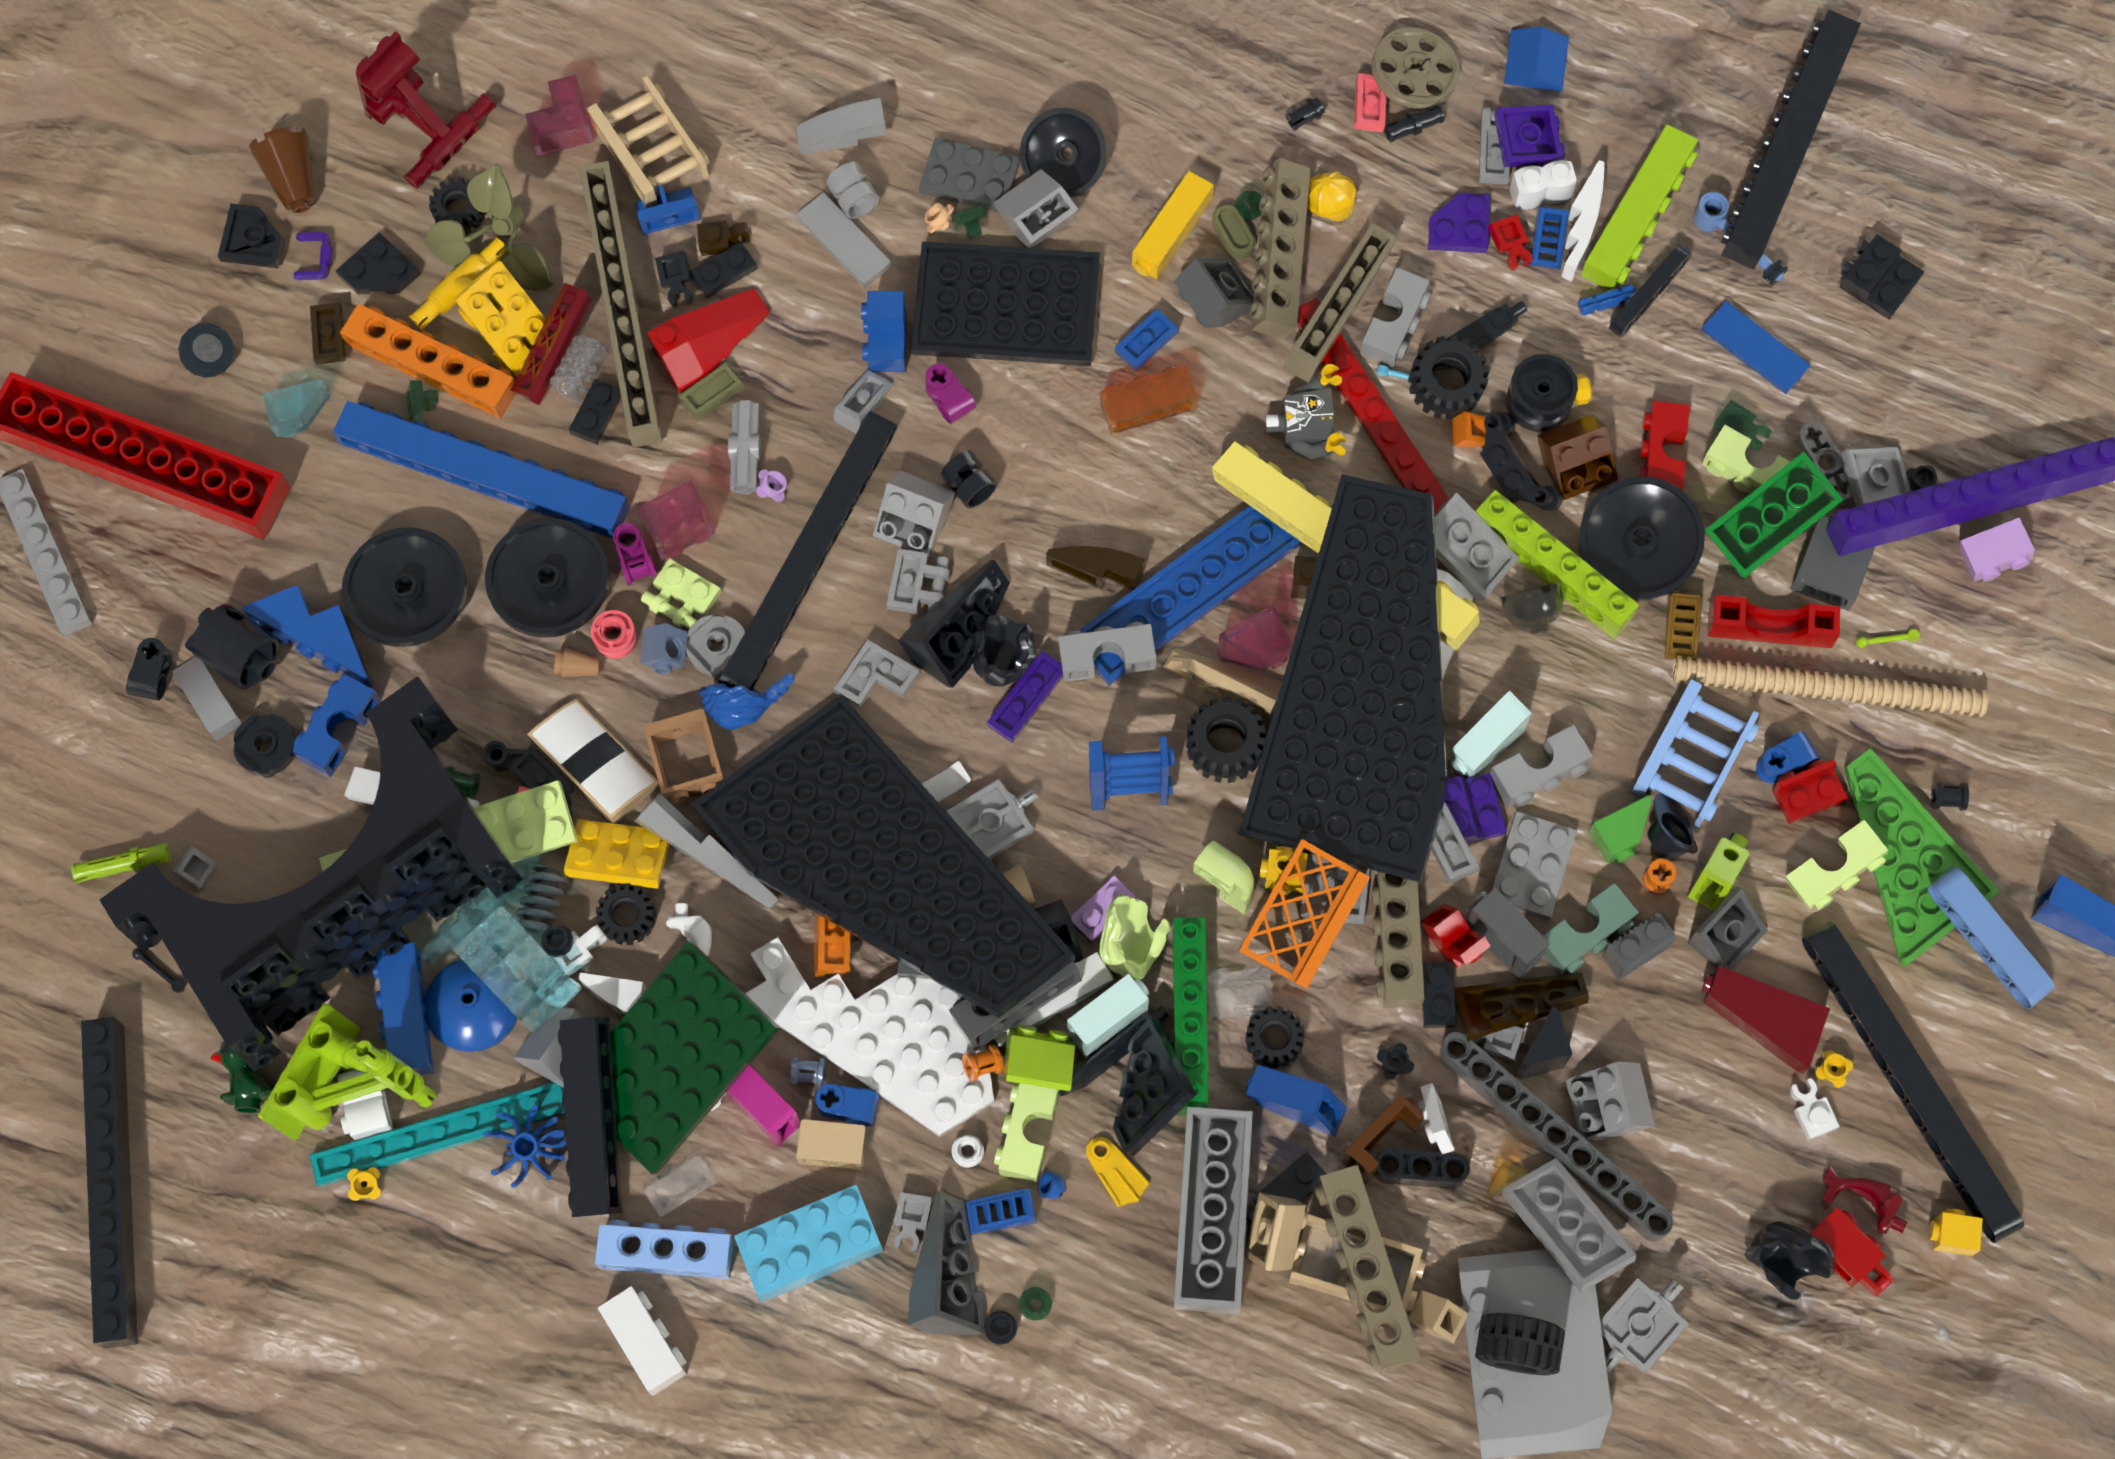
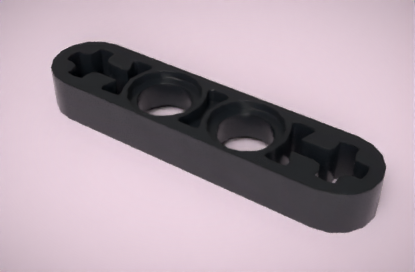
(1650, 291)

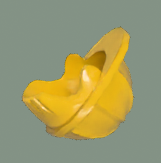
(1331, 196)

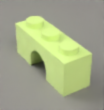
(1728, 460)
(1817, 885)
(1019, 1156)

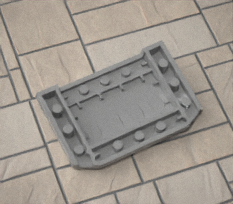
(1536, 1412)

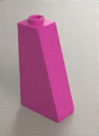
(764, 1106)

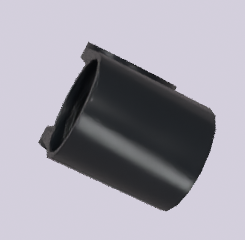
(149, 675)

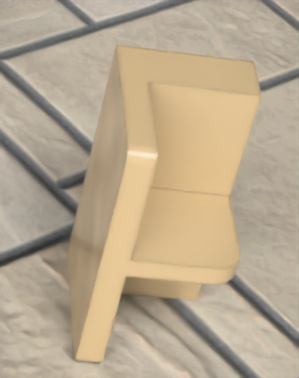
(831, 1144)

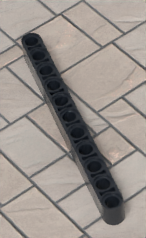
(809, 552)
(1912, 1082)

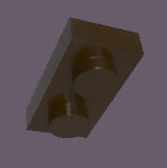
(326, 336)

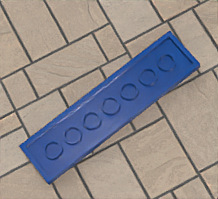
(1196, 583)

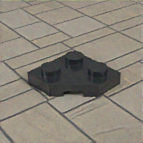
(250, 238)
(378, 268)

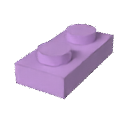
(1091, 916)

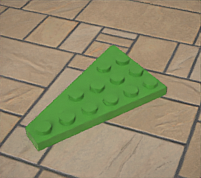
(1915, 858)

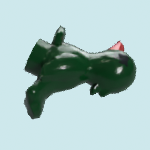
(246, 1085)

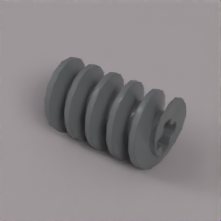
(540, 898)

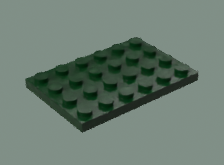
(681, 1054)

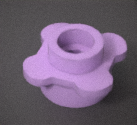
(777, 480)

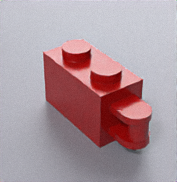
(1853, 1251)

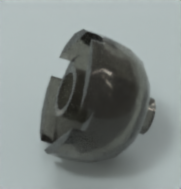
(1534, 607)

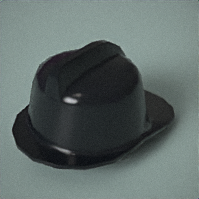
(1670, 830)

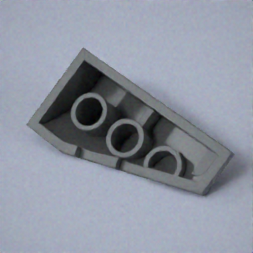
(944, 1282)

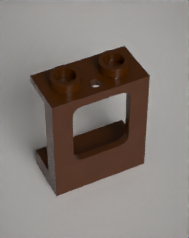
(1357, 1153)

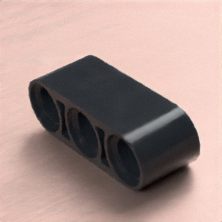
(1436, 1162)

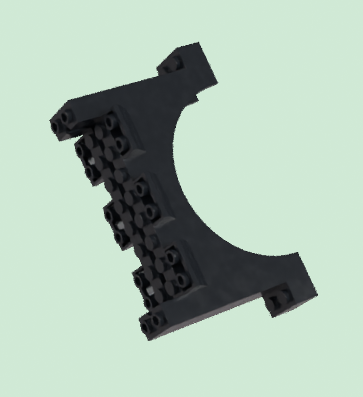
(270, 956)

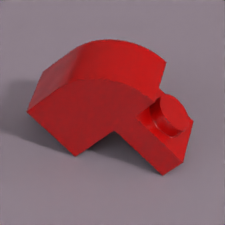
(1453, 936)

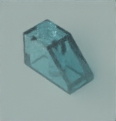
(295, 407)

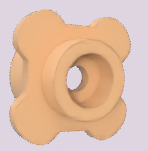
(938, 217)

